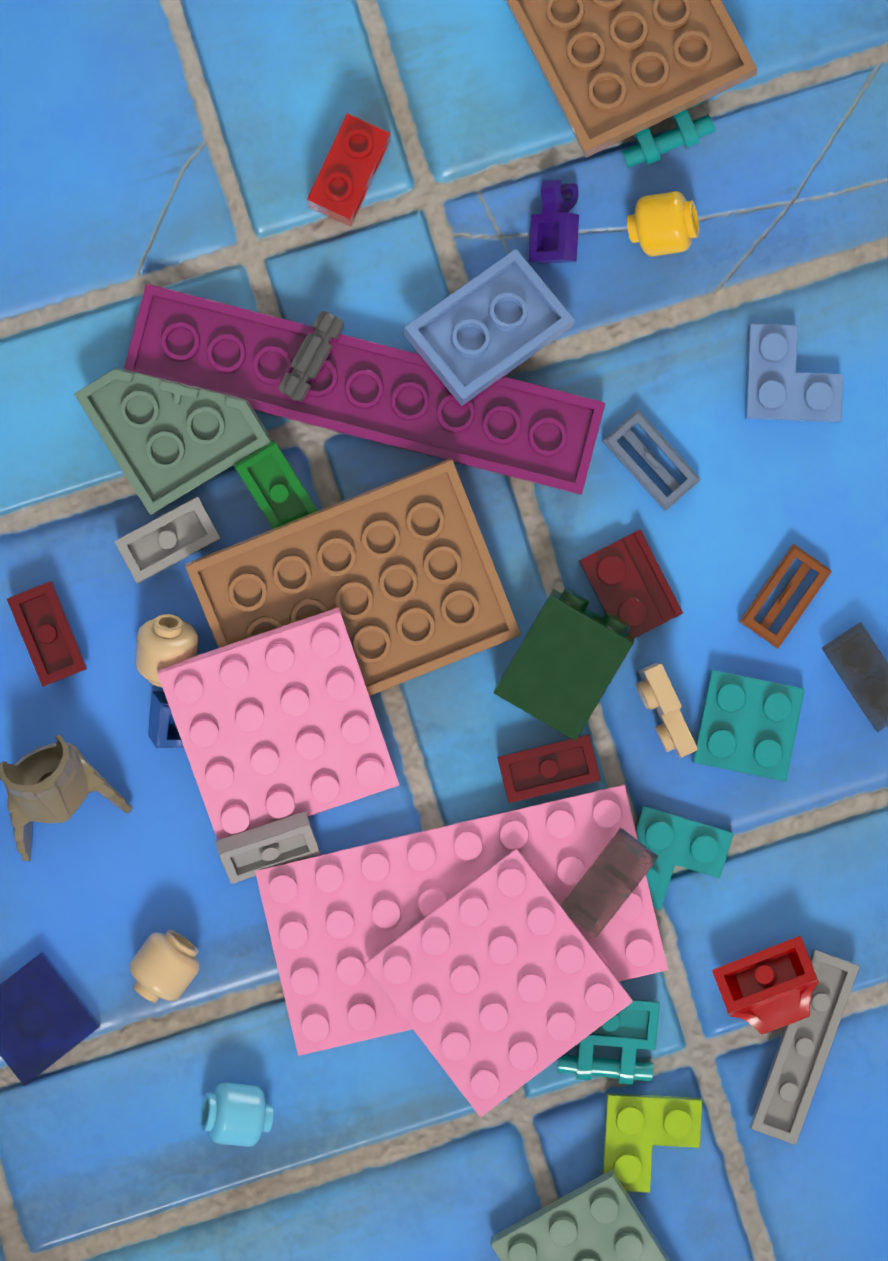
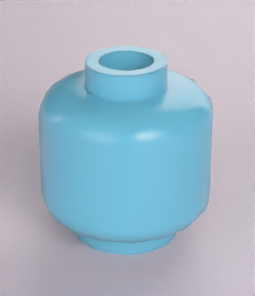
(236, 1114)

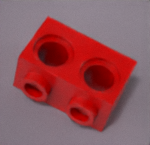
(349, 170)

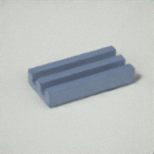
(677, 490)

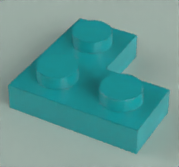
(681, 844)

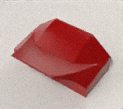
(769, 986)

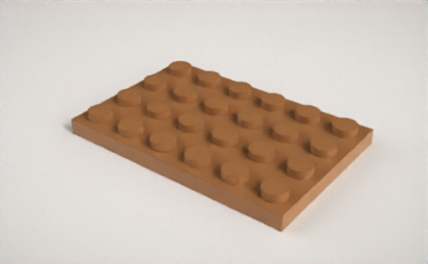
(393, 560)

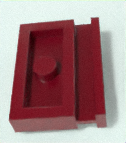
(631, 584)

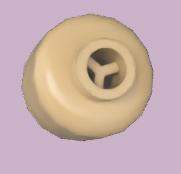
(162, 644)
(164, 966)

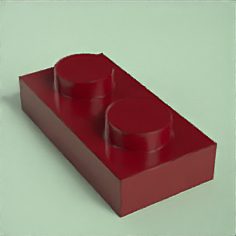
(47, 633)
(548, 768)

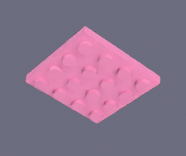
(278, 725)
(498, 982)

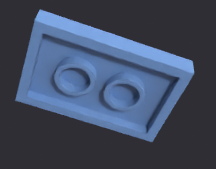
(488, 327)

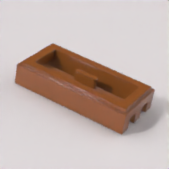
(762, 629)

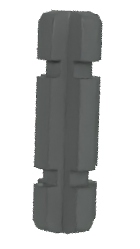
(311, 356)

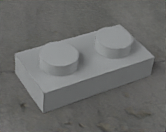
(167, 540)
(267, 847)

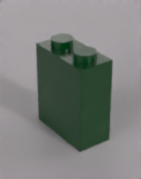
(565, 662)

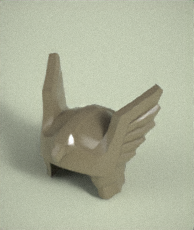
(50, 788)

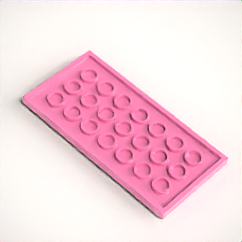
(353, 902)

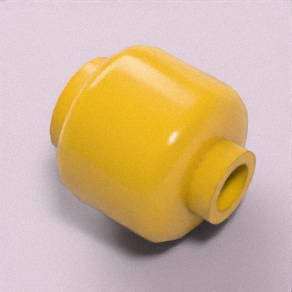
(663, 223)

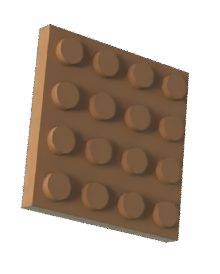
(630, 60)

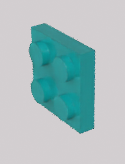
(748, 725)

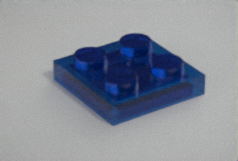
(40, 1018)

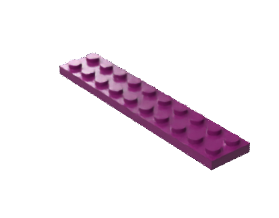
(367, 391)

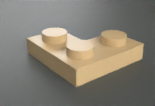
(659, 693)

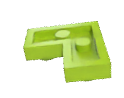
(640, 1122)

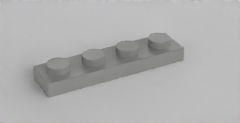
(804, 1052)

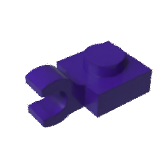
(556, 229)

